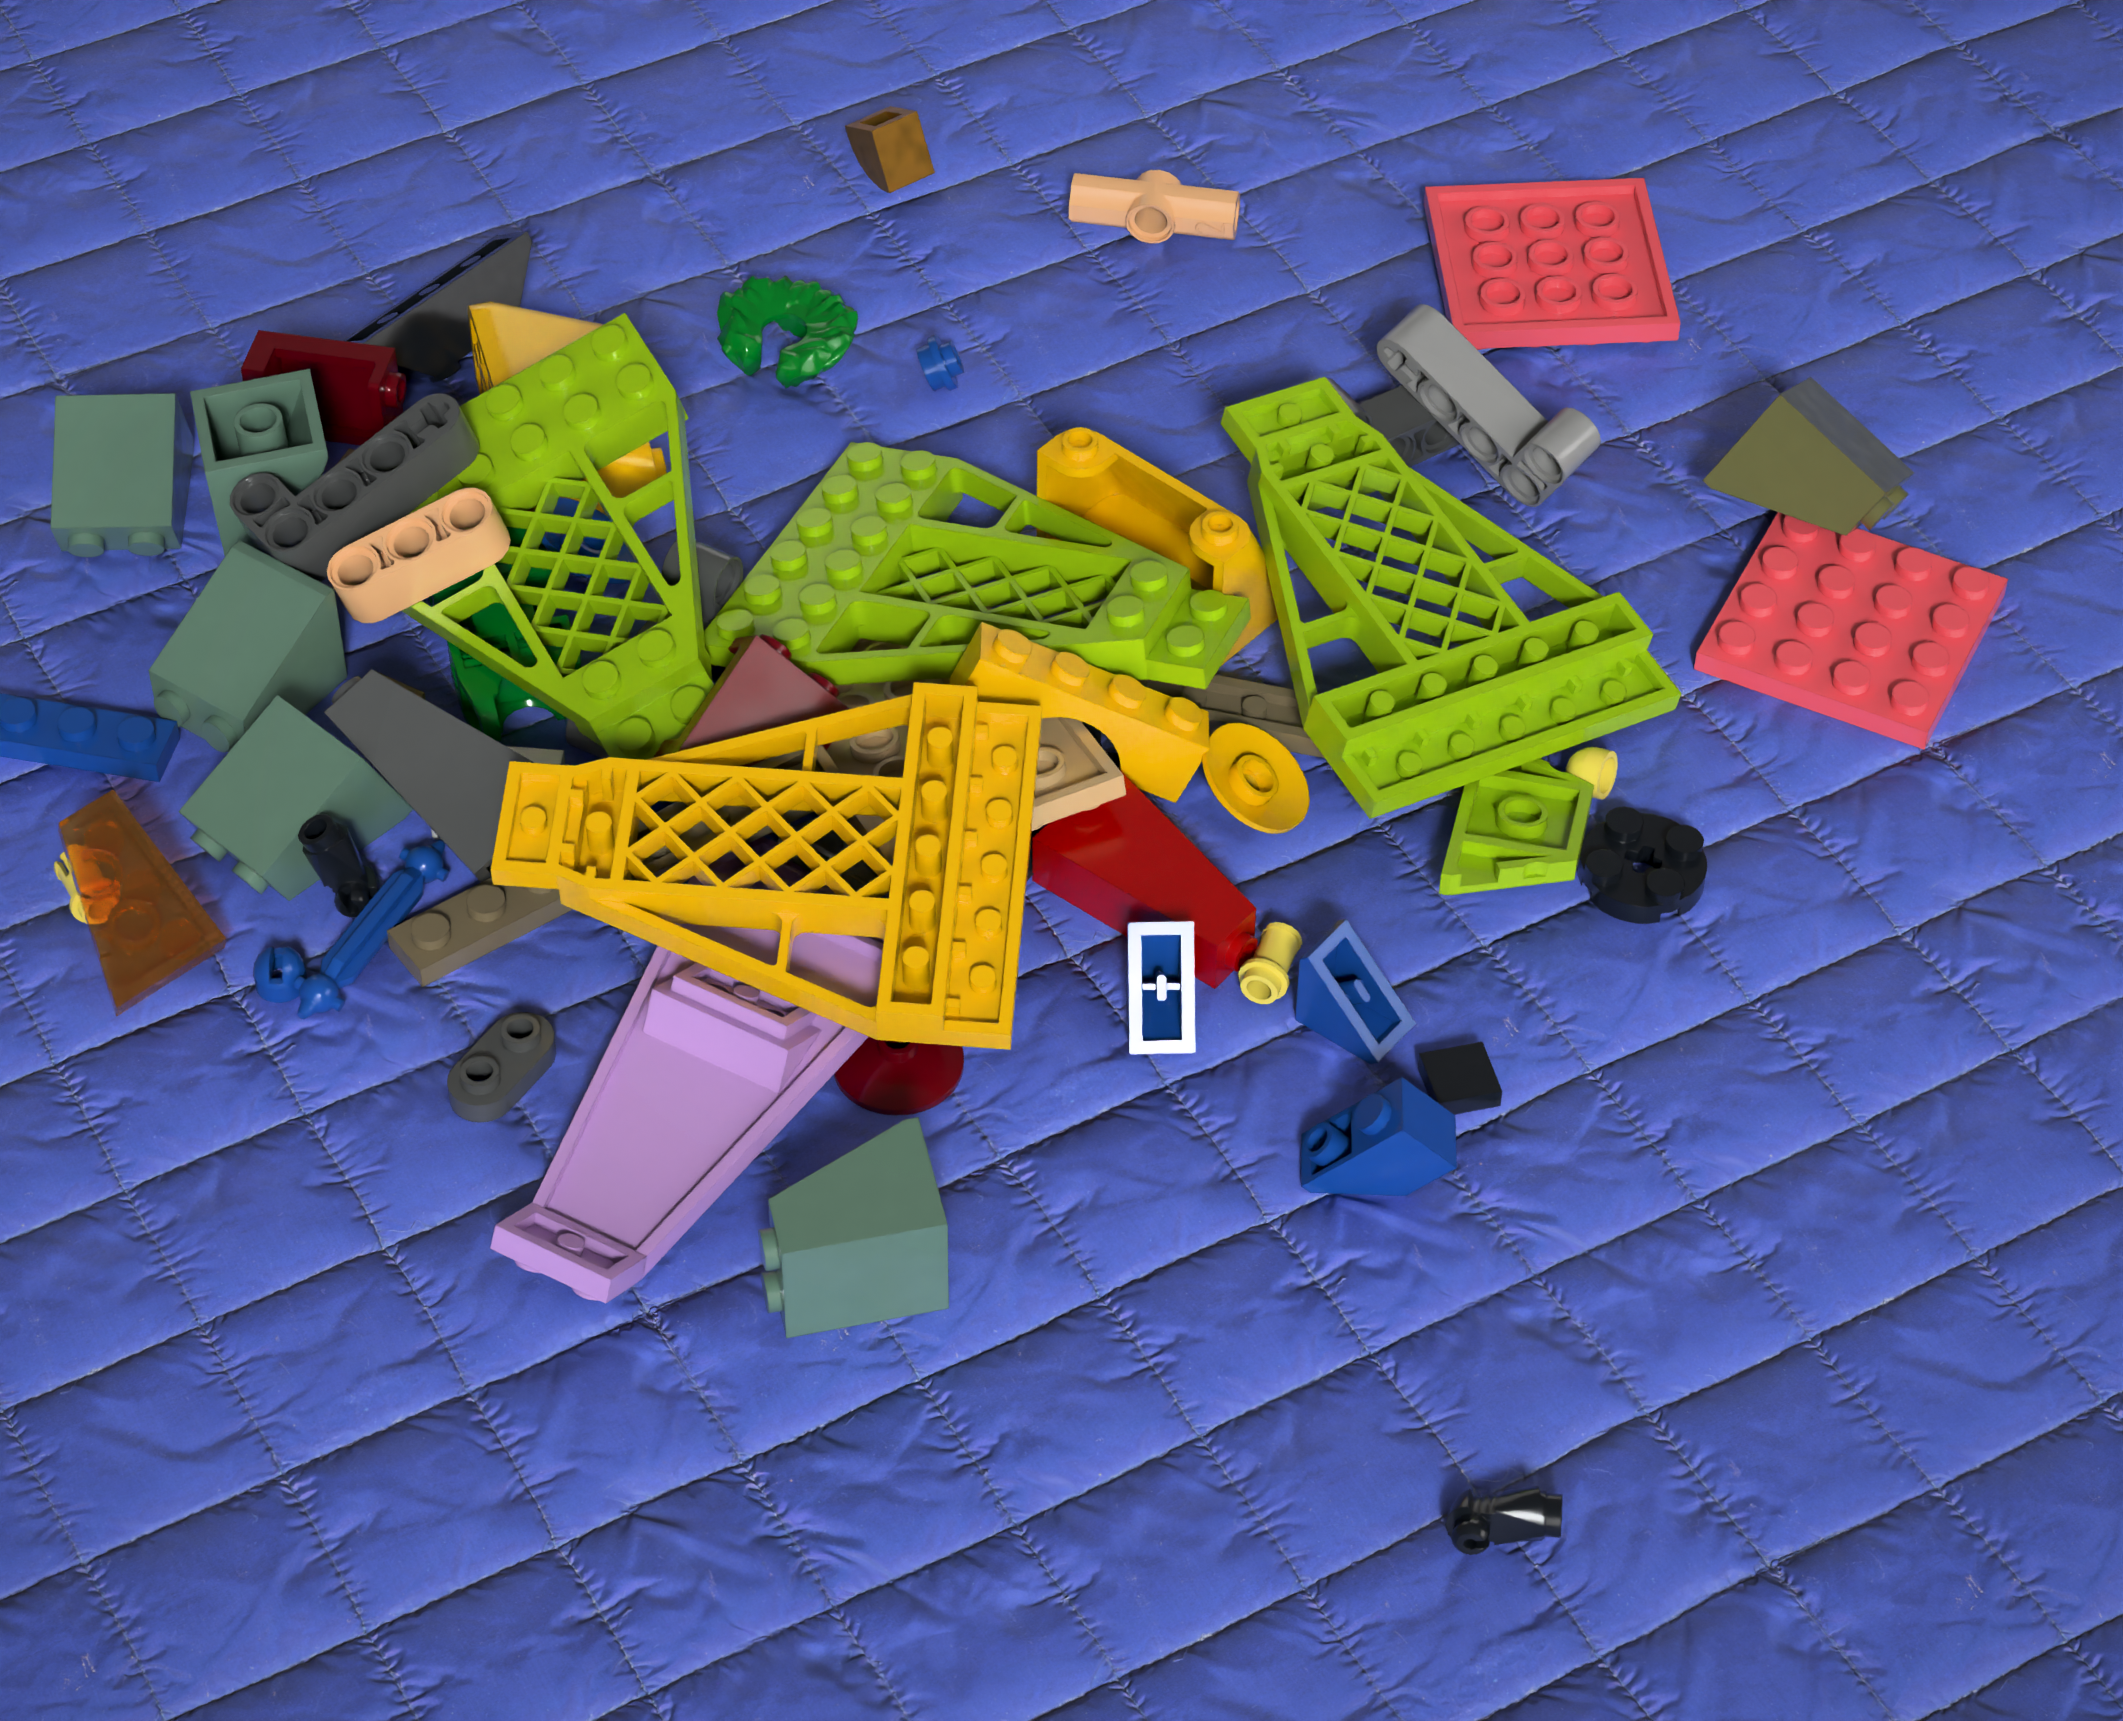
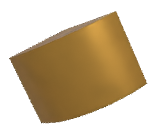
(891, 148)

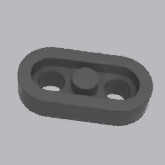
(512, 1060)

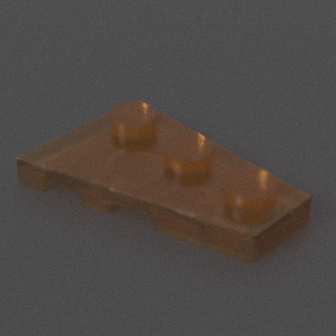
(134, 903)

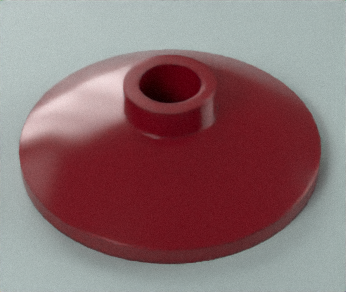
(900, 1076)

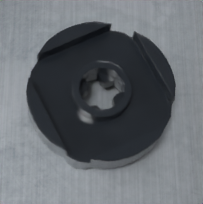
(1642, 838)

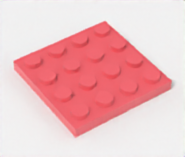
(1551, 263)
(1852, 627)

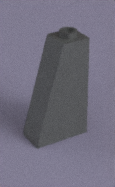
(431, 760)

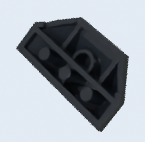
(433, 322)

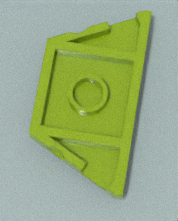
(1517, 830)

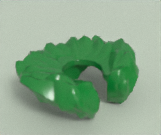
(796, 307)

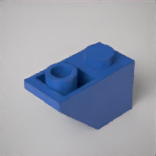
(1380, 1145)

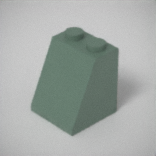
(255, 429)
(120, 473)
(243, 643)
(275, 783)
(858, 1239)

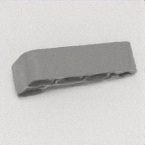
(1484, 408)

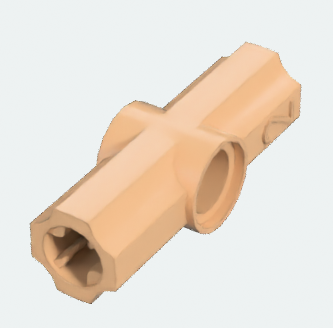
(1154, 206)

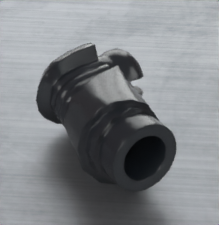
(338, 863)
(1503, 1519)

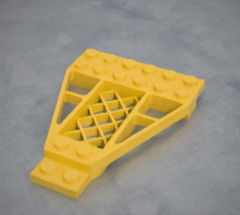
(952, 885)

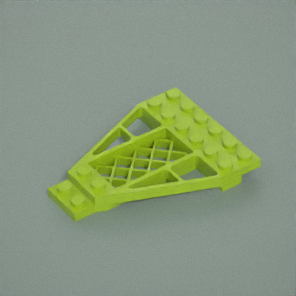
(536, 445)
(884, 524)
(1431, 711)

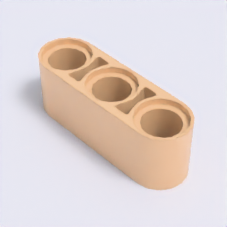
(418, 555)

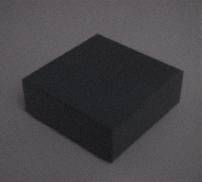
(1460, 1078)

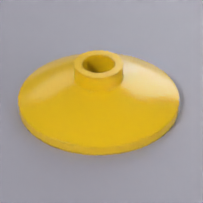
(1256, 778)

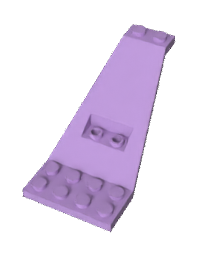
(686, 1100)

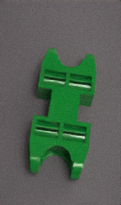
(481, 692)

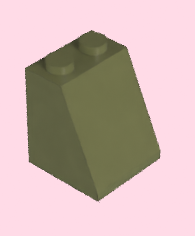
(1813, 464)

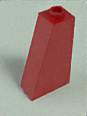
(1138, 867)

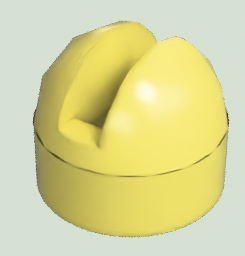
(1596, 767)

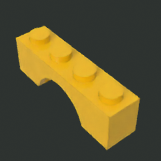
(1154, 734)

